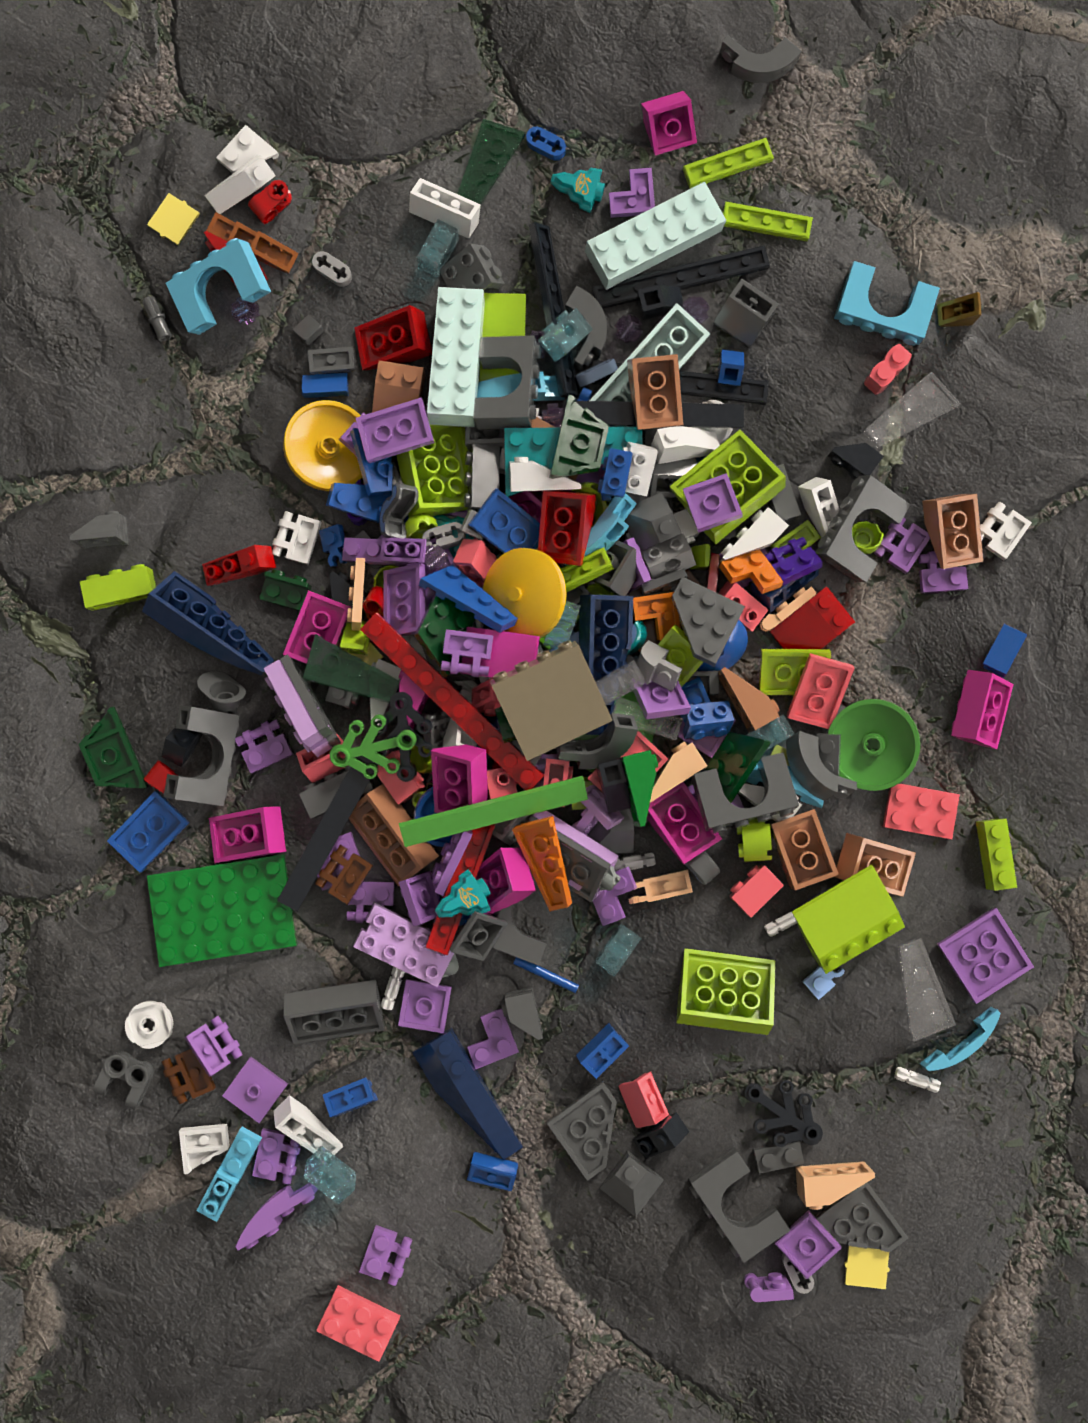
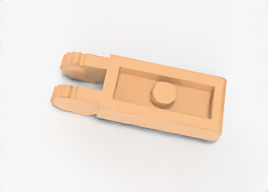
(786, 609)
(663, 887)

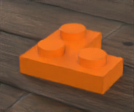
(753, 566)
(658, 607)

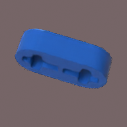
(545, 144)

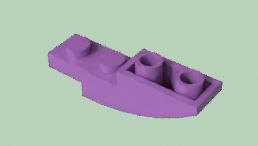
(385, 550)
(268, 1216)

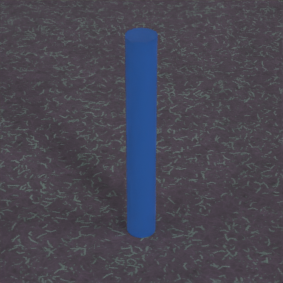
(546, 974)

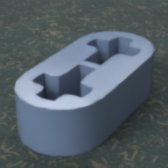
(596, 372)

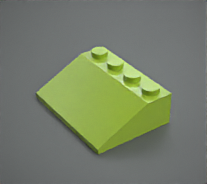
(437, 472)
(749, 472)
(848, 919)
(726, 992)

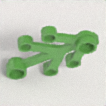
(369, 749)

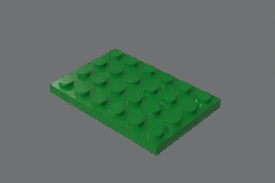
(221, 910)

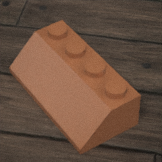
(378, 822)

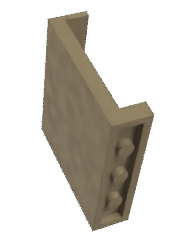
(550, 699)

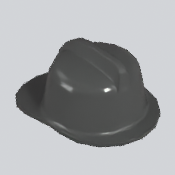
(221, 690)

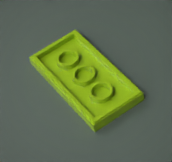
(502, 317)

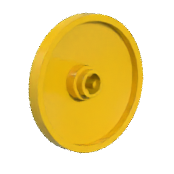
(314, 445)
(530, 588)

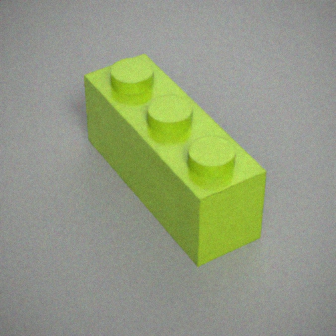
(117, 587)
(996, 854)

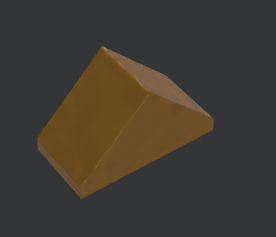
(960, 311)

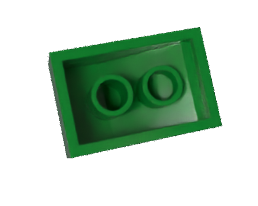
(640, 778)

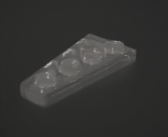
(917, 407)
(924, 997)

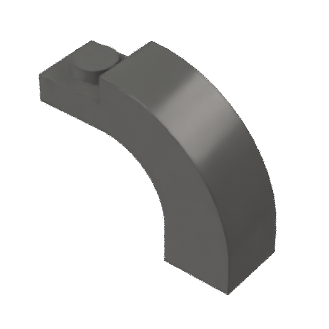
(760, 67)
(595, 316)
(604, 748)
(811, 773)

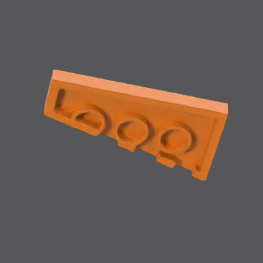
(543, 854)

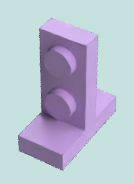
(596, 811)

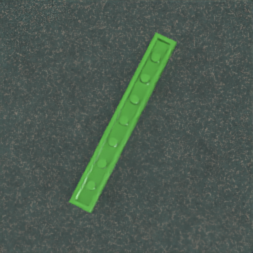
(493, 811)

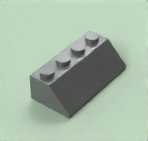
(333, 1012)

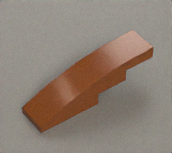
(264, 247)

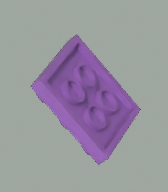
(985, 955)

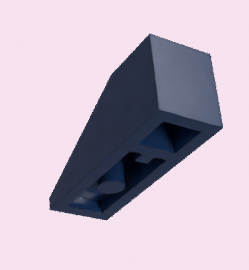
(775, 598)

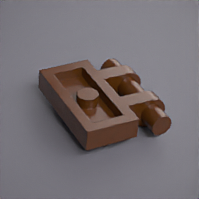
(349, 879)
(193, 1073)

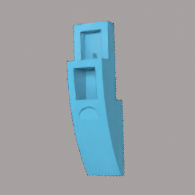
(507, 384)
(610, 525)
(229, 1174)

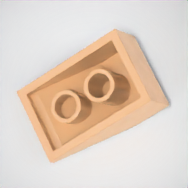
(679, 767)
(830, 1182)

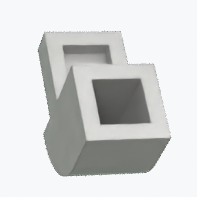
(656, 668)

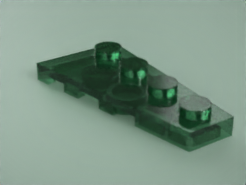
(489, 157)
(343, 671)

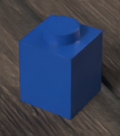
(731, 367)

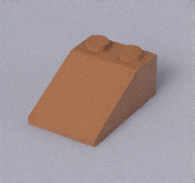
(397, 384)
(655, 391)
(954, 529)
(750, 703)
(803, 850)
(890, 862)

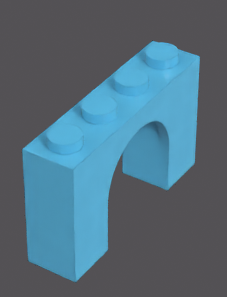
(190, 286)
(856, 309)

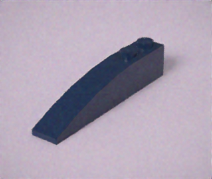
(197, 620)
(605, 636)
(465, 1091)

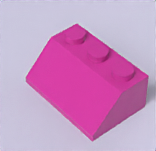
(982, 709)
(458, 776)

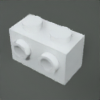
(641, 468)

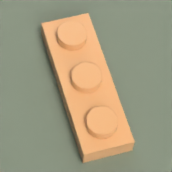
(356, 594)

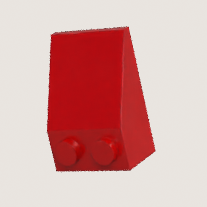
(393, 338)
(566, 525)
(813, 623)

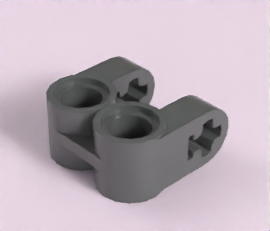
(130, 1064)

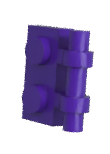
(797, 565)

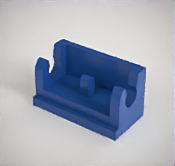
(1004, 650)
(602, 1051)
(349, 1097)

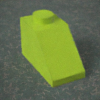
(355, 641)

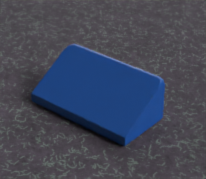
(325, 385)
(492, 1171)

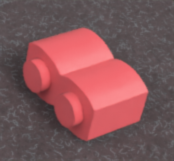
(887, 369)

